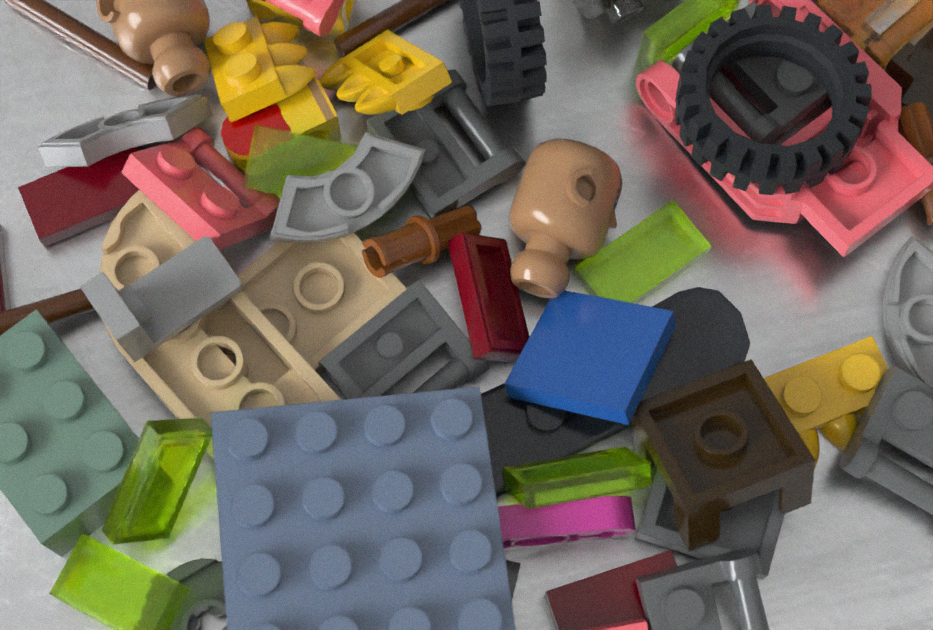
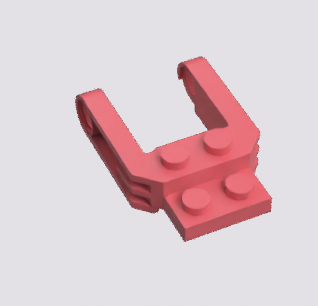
(862, 196)

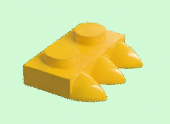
(256, 65)
(387, 76)
(830, 392)

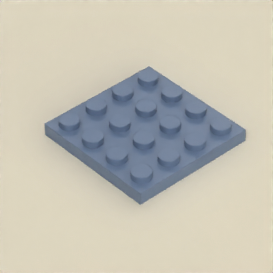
(361, 515)

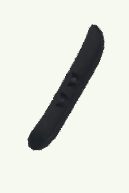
(705, 341)

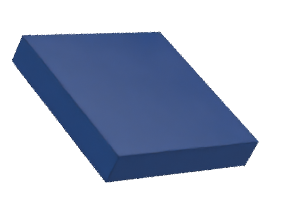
(591, 356)

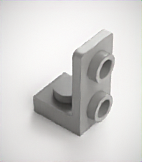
(164, 299)

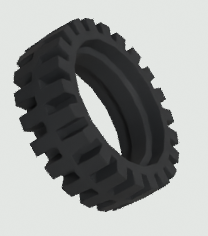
(778, 38)
(506, 48)

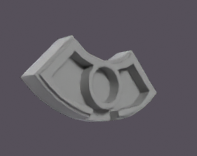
(128, 129)
(349, 196)
(910, 310)

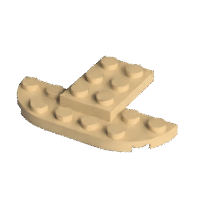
(264, 339)

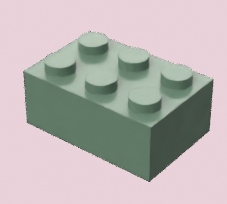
(58, 437)

